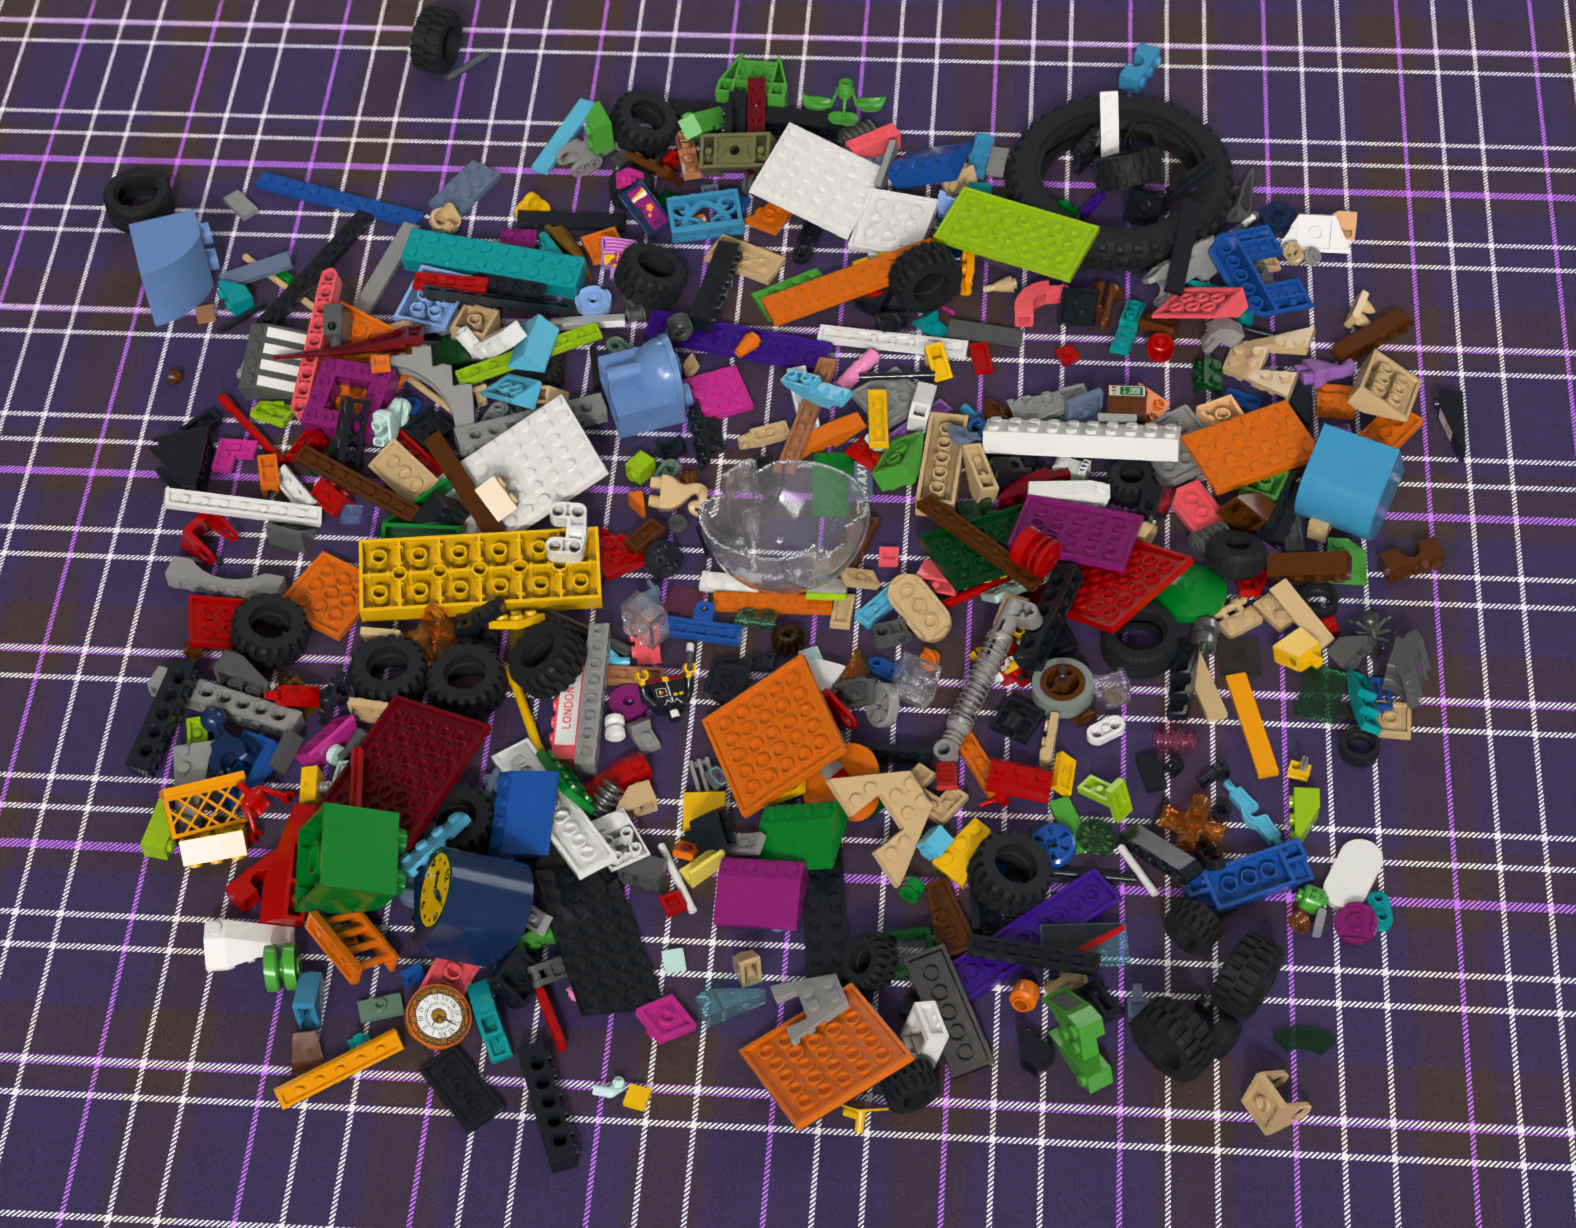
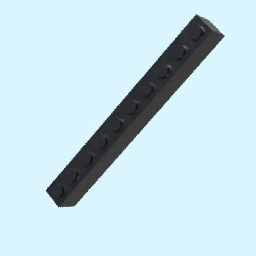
(776, 118)

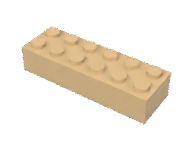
(941, 461)

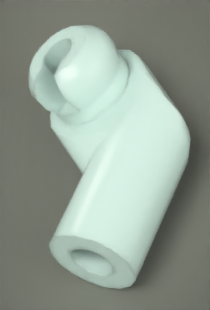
(610, 1091)

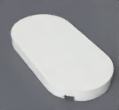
(1353, 873)

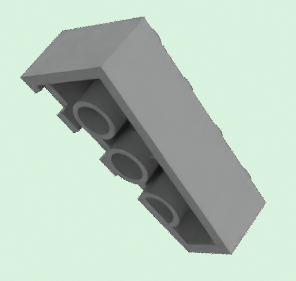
(191, 766)

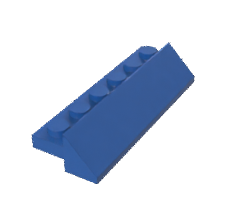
(1252, 878)

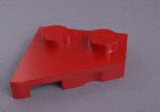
(1252, 587)

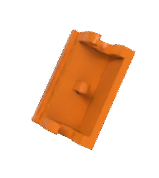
(268, 474)

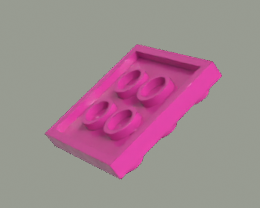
(720, 392)

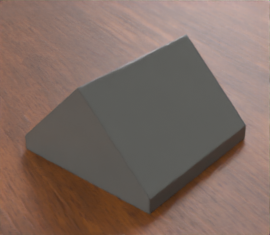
(290, 536)

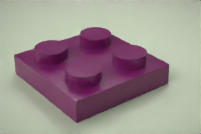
(519, 237)

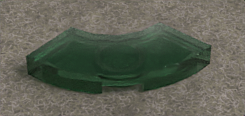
(1298, 1037)

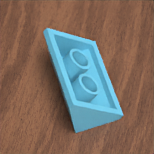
(535, 349)
(514, 390)

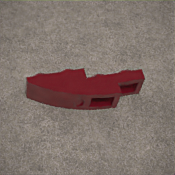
(1017, 491)

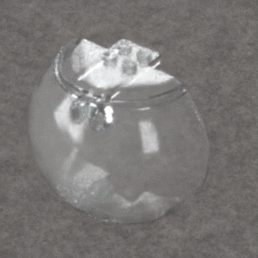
(785, 524)

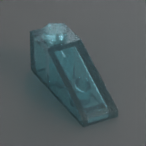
(725, 1003)

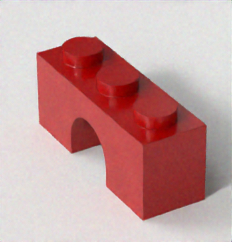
(243, 890)

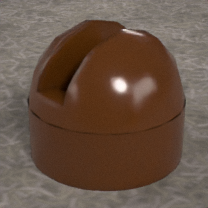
(175, 377)

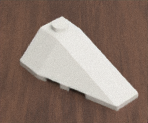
(1080, 491)
(238, 942)

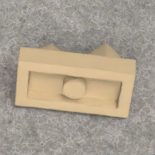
(1355, 313)
(1069, 980)

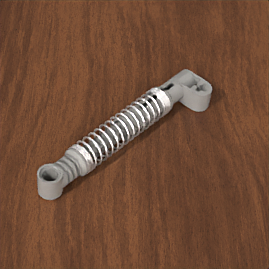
(998, 640)

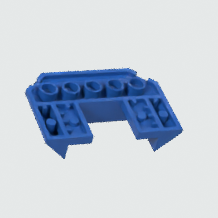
(1234, 258)

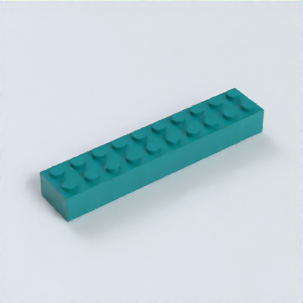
(466, 255)

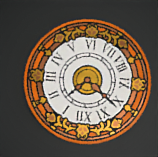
(438, 1016)

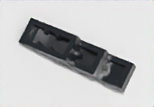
(1183, 682)

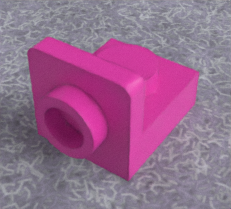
(627, 177)

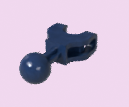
(225, 747)

